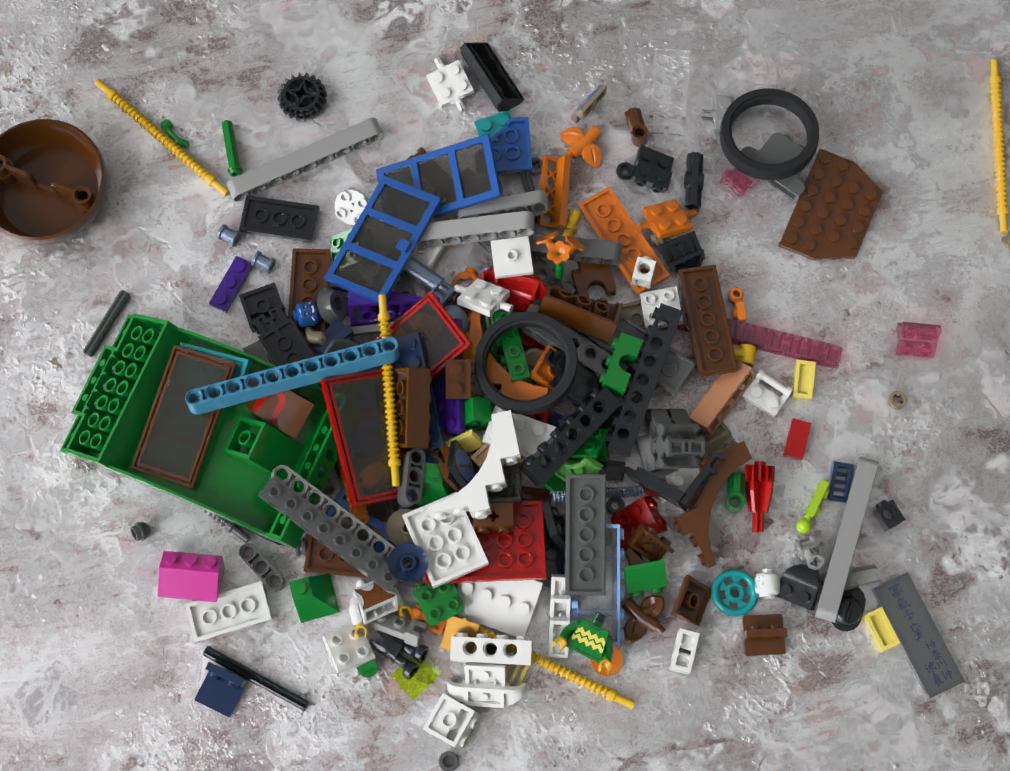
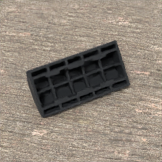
(491, 75)

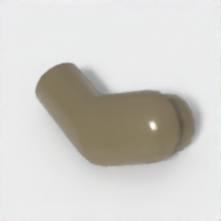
(315, 336)

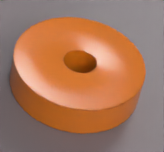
(617, 662)

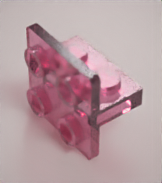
(917, 339)

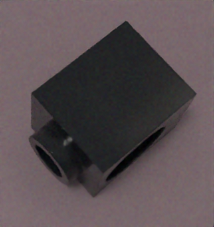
(884, 522)

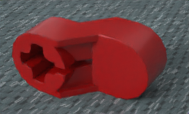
(624, 519)

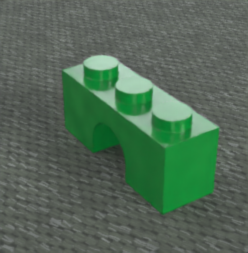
(625, 349)

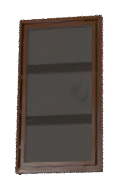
(173, 437)

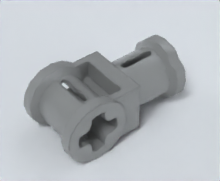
(808, 550)

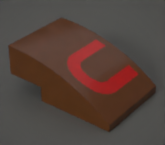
(283, 410)

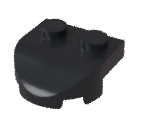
(683, 252)
(801, 586)

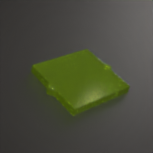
(419, 682)

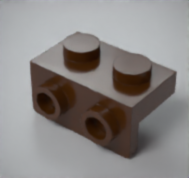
(648, 544)

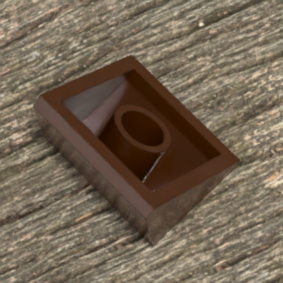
(691, 601)

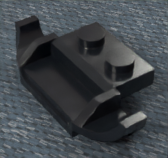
(584, 381)

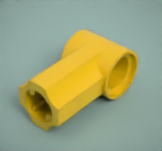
(745, 353)

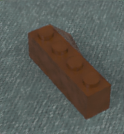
(581, 312)
(413, 406)

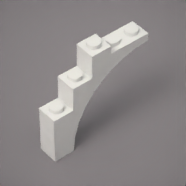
(491, 476)

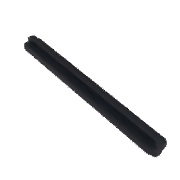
(256, 678)

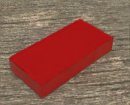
(797, 439)

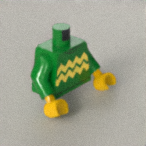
(588, 640)

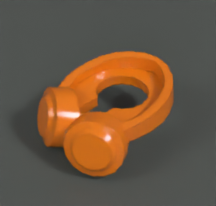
(468, 273)

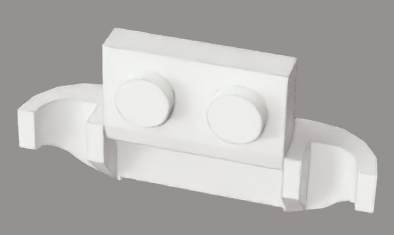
(485, 686)

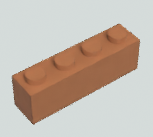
(721, 398)

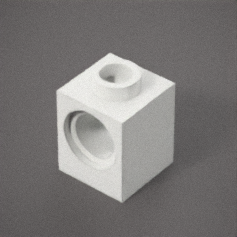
(642, 279)

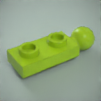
(804, 525)

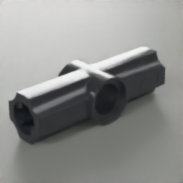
(693, 180)

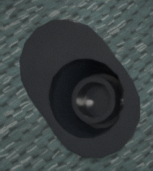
(850, 610)

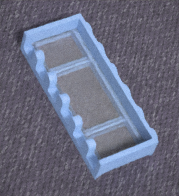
(609, 605)

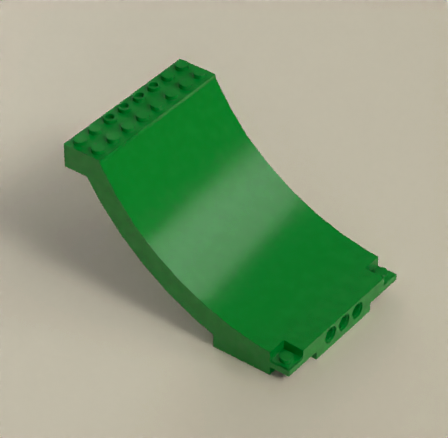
(242, 446)

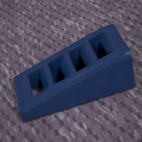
(848, 475)

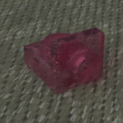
(736, 181)

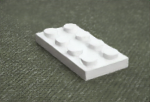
(529, 434)
(231, 612)

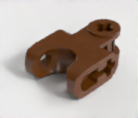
(593, 274)

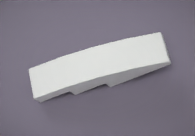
(559, 615)

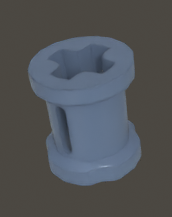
(228, 235)
(263, 262)

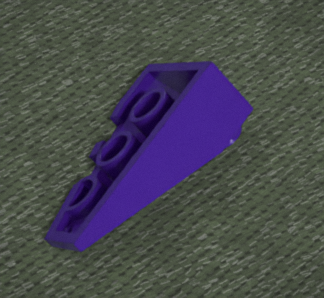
(366, 312)

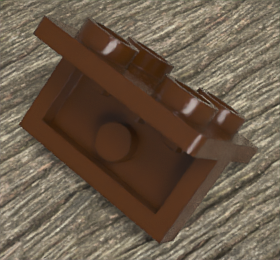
(458, 379)
(764, 635)

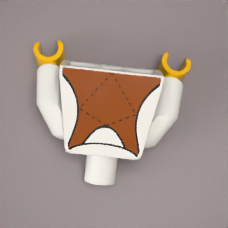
(372, 603)

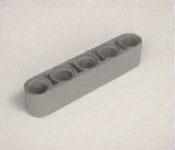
(531, 201)

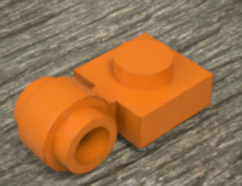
(738, 311)
(417, 614)

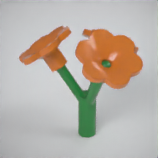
(559, 252)

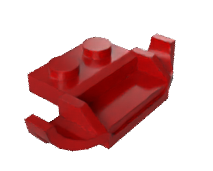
(522, 288)

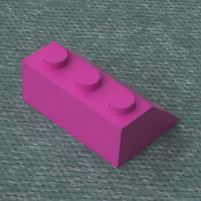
(190, 576)

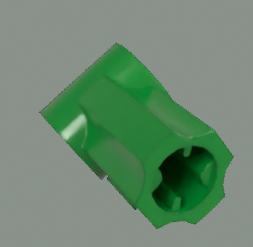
(735, 490)

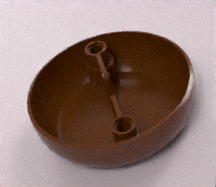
(49, 181)

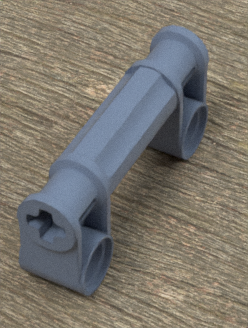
(431, 279)

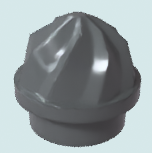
(140, 531)

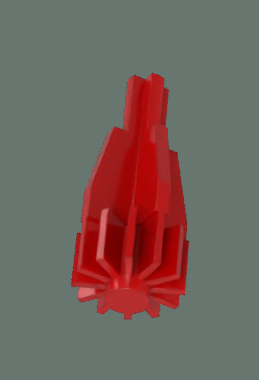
(759, 491)

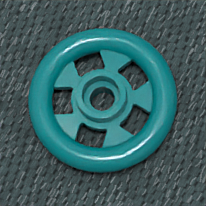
(719, 585)

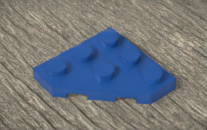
(513, 147)

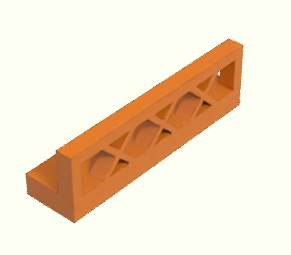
(560, 189)

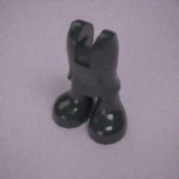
(394, 648)

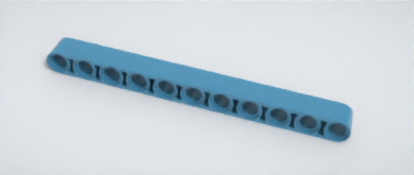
(283, 374)

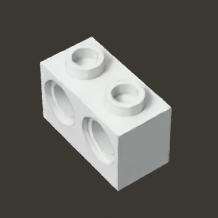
(684, 651)

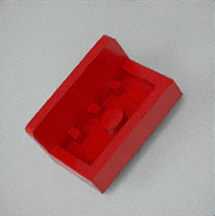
(645, 512)

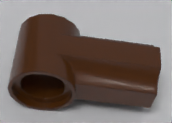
(636, 126)

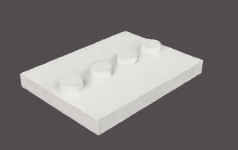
(449, 544)
(501, 604)

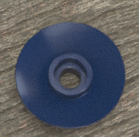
(407, 553)

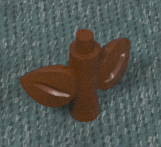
(643, 617)

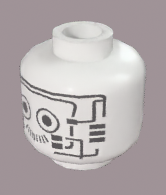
(767, 584)

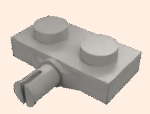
(719, 110)

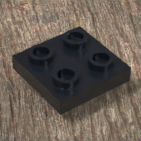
(554, 529)

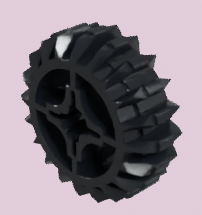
(314, 102)

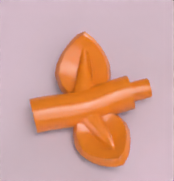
(583, 144)

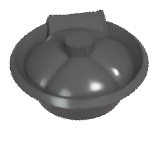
(332, 304)

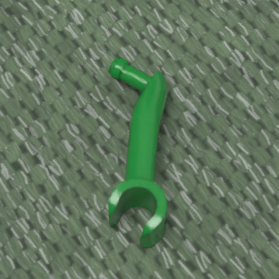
(166, 125)

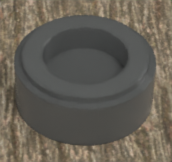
(448, 761)

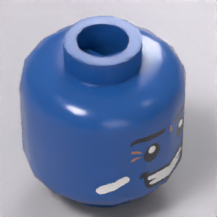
(306, 314)

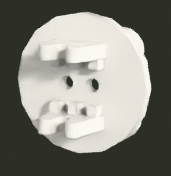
(344, 204)

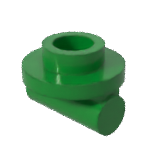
(368, 669)

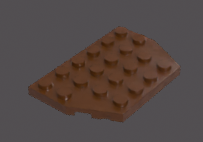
(832, 210)

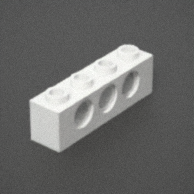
(459, 653)

